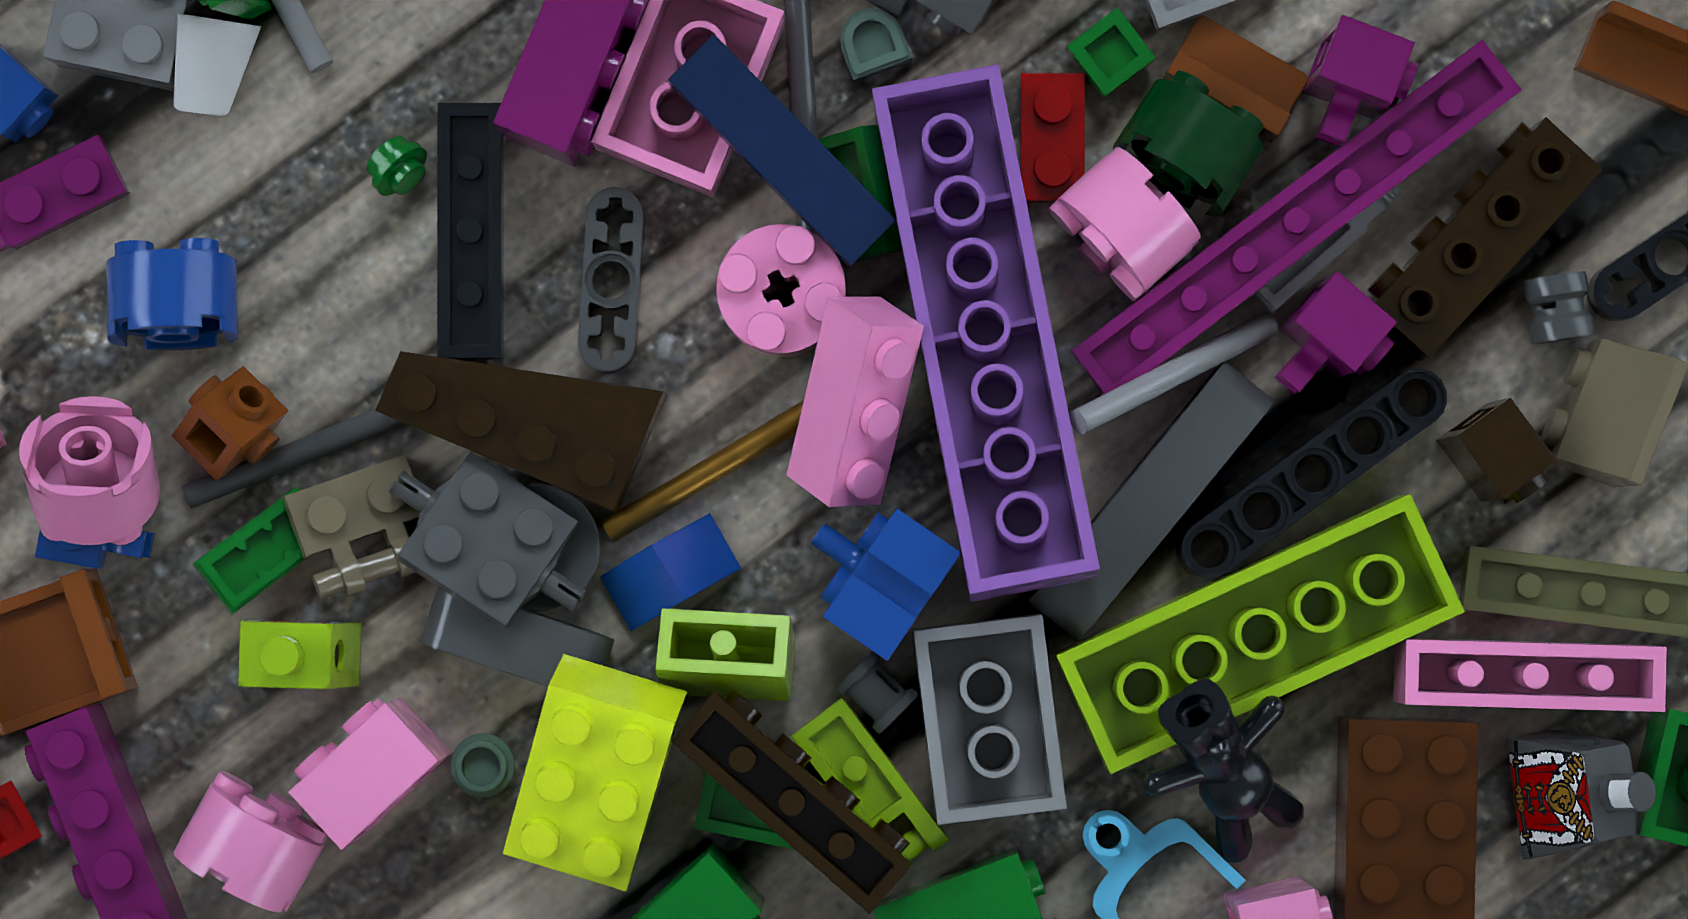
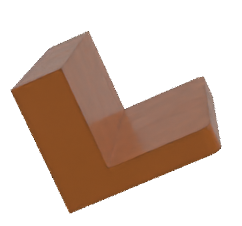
(1638, 55)
(1240, 74)

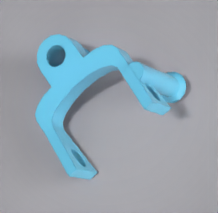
(1136, 849)

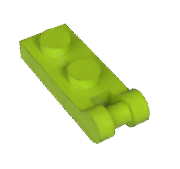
(850, 753)

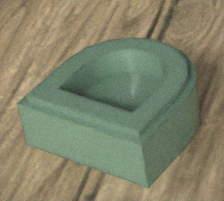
(872, 43)

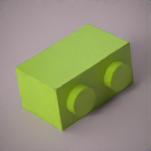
(726, 653)

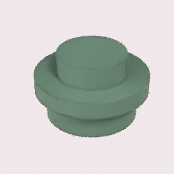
(482, 765)

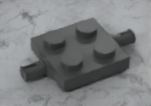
(487, 540)

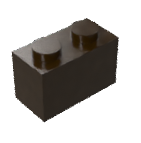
(1498, 452)

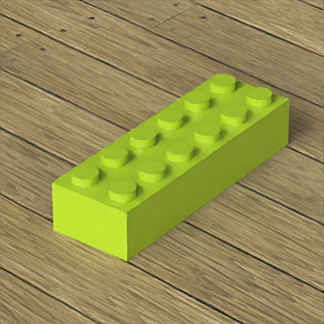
(1262, 627)

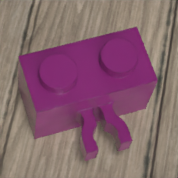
(1358, 73)
(1335, 330)

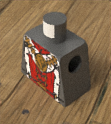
(1574, 791)

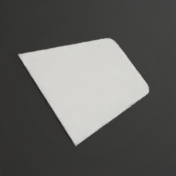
(210, 63)

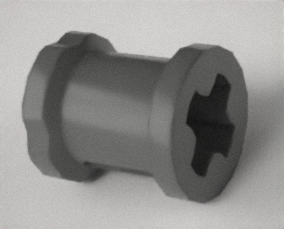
(876, 691)

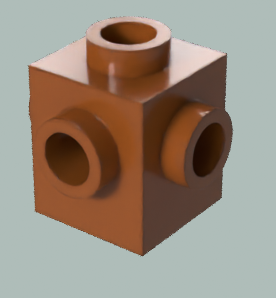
(230, 423)

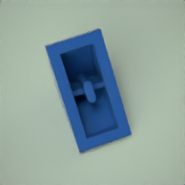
(670, 571)

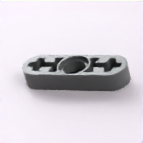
(629, 234)

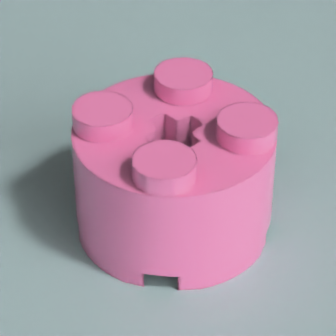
(1125, 223)
(746, 278)
(90, 472)
(251, 843)

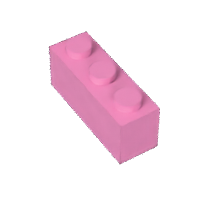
(854, 401)

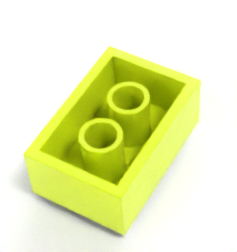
(594, 772)

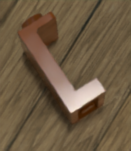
(59, 651)

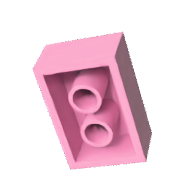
(648, 119)

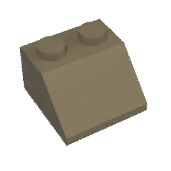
(1613, 411)

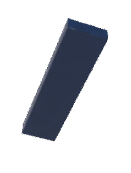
(781, 150)

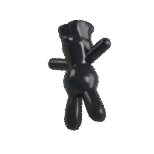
(1222, 761)

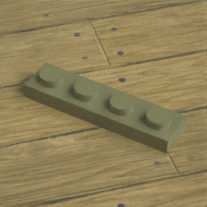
(1575, 591)

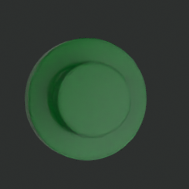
(397, 166)

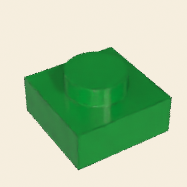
(1110, 53)

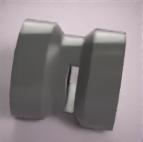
(1558, 307)

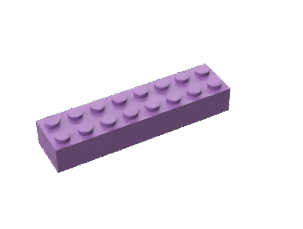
(985, 334)

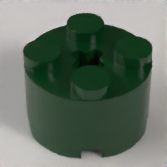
(1192, 142)

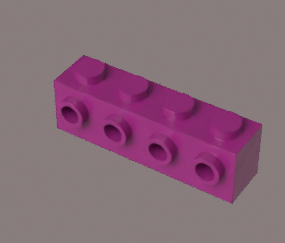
(102, 817)

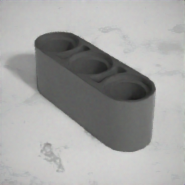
(526, 649)

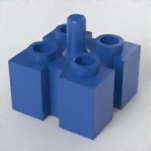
(883, 578)

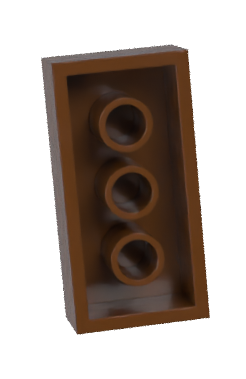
(1406, 818)

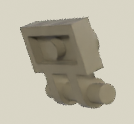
(346, 511)

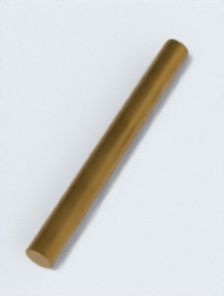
(703, 474)

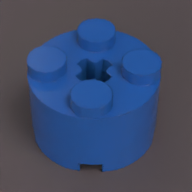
(171, 294)

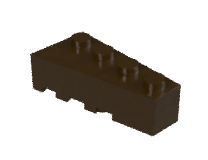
(542, 424)

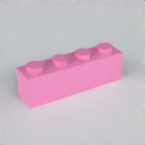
(1530, 674)

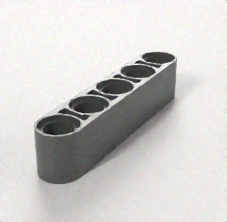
(1158, 494)

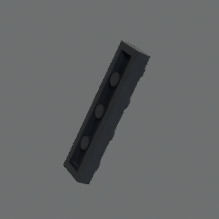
(470, 232)

